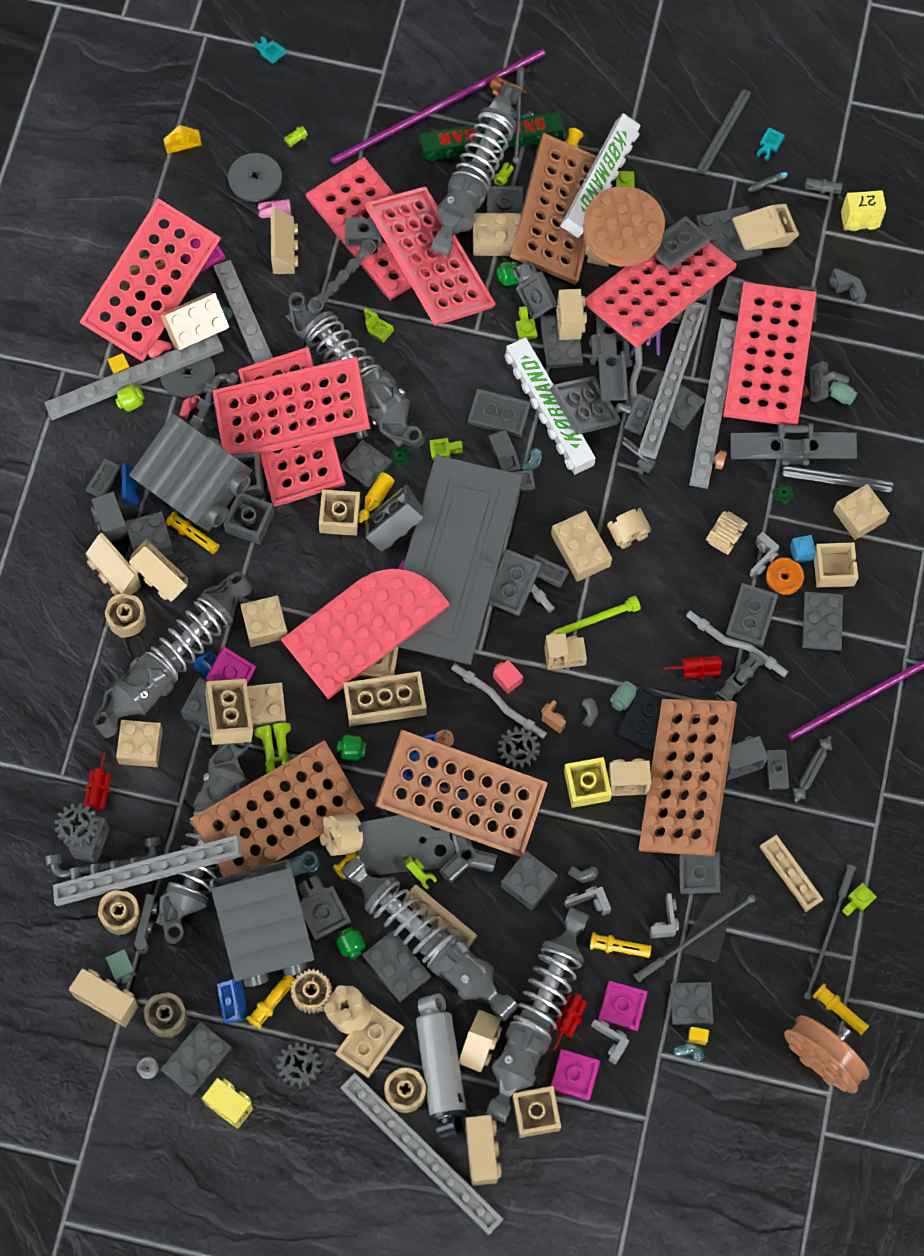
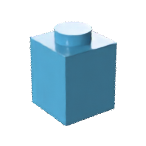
(802, 549)

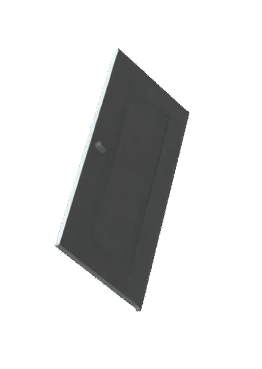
(460, 551)

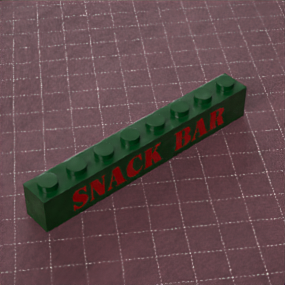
(452, 141)

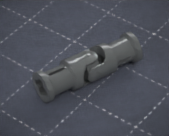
(738, 678)

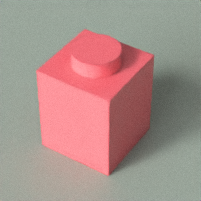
(507, 676)

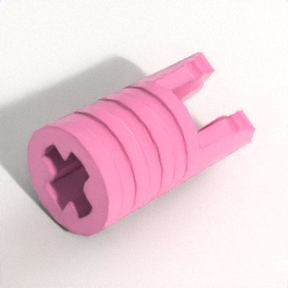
(265, 208)

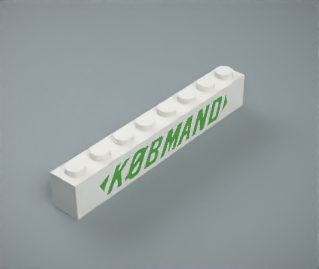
(602, 171)
(538, 385)

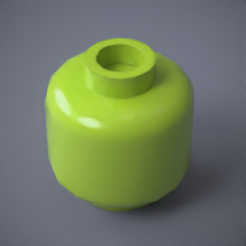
(130, 397)

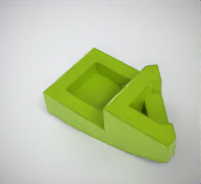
(376, 327)

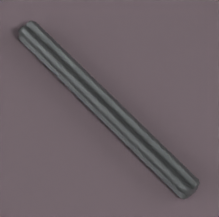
(723, 131)
(837, 478)

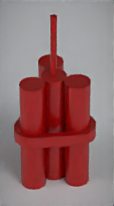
(700, 667)
(97, 788)
(570, 1017)

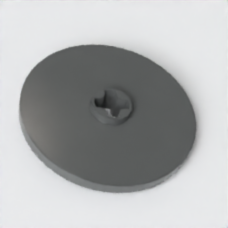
(261, 166)
(185, 386)

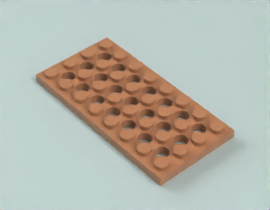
(549, 212)
(698, 767)
(307, 807)
(443, 820)

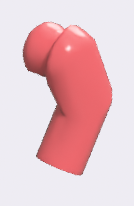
(157, 348)
(188, 405)

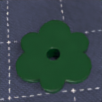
(403, 460)
(780, 497)

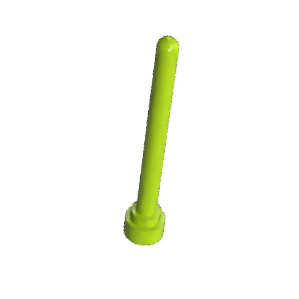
(631, 604)

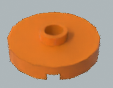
(785, 567)

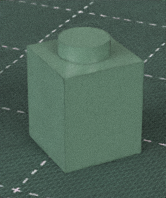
(121, 967)

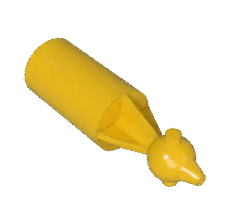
(376, 495)

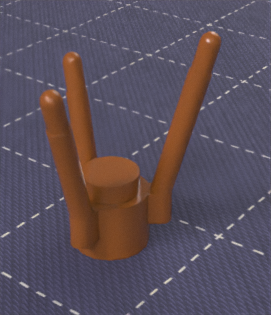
(497, 83)

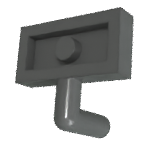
(819, 380)
(637, 413)

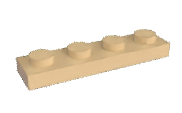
(791, 873)
(444, 916)

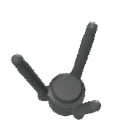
(644, 463)

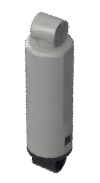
(441, 1067)

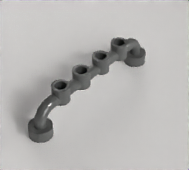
(317, 303)
(204, 404)
(77, 872)

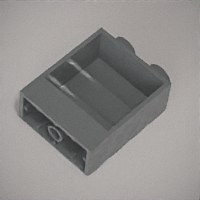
(191, 473)
(262, 922)

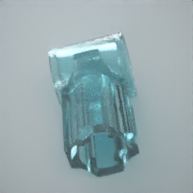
(298, 863)

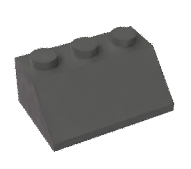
(393, 518)

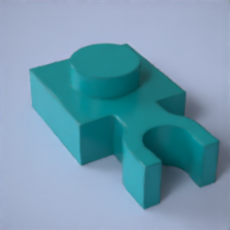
(270, 51)
(770, 141)

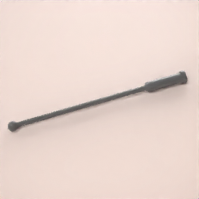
(520, 82)
(842, 893)
(661, 961)

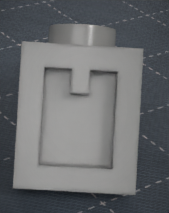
(766, 546)
(601, 902)
(661, 929)
(618, 1036)

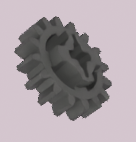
(513, 743)
(68, 823)
(289, 1070)

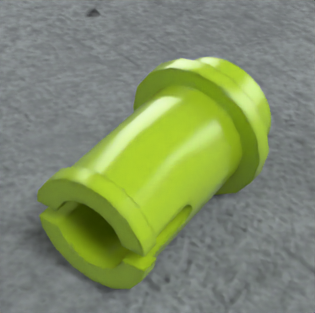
(294, 137)
(502, 176)

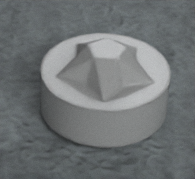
(147, 1067)

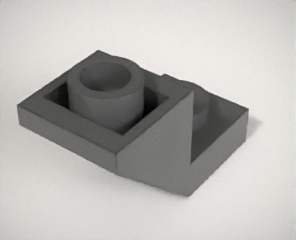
(843, 281)
(504, 451)

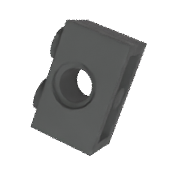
(353, 232)

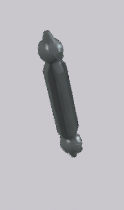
(812, 769)

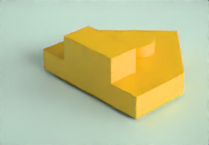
(182, 139)

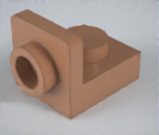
(552, 719)

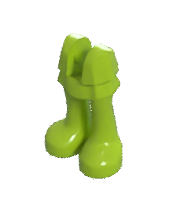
(280, 732)

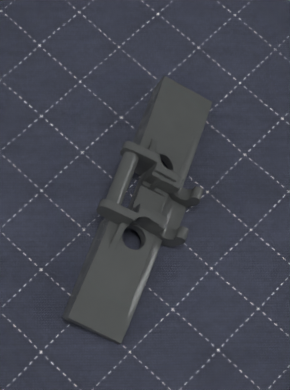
(612, 378)
(758, 445)

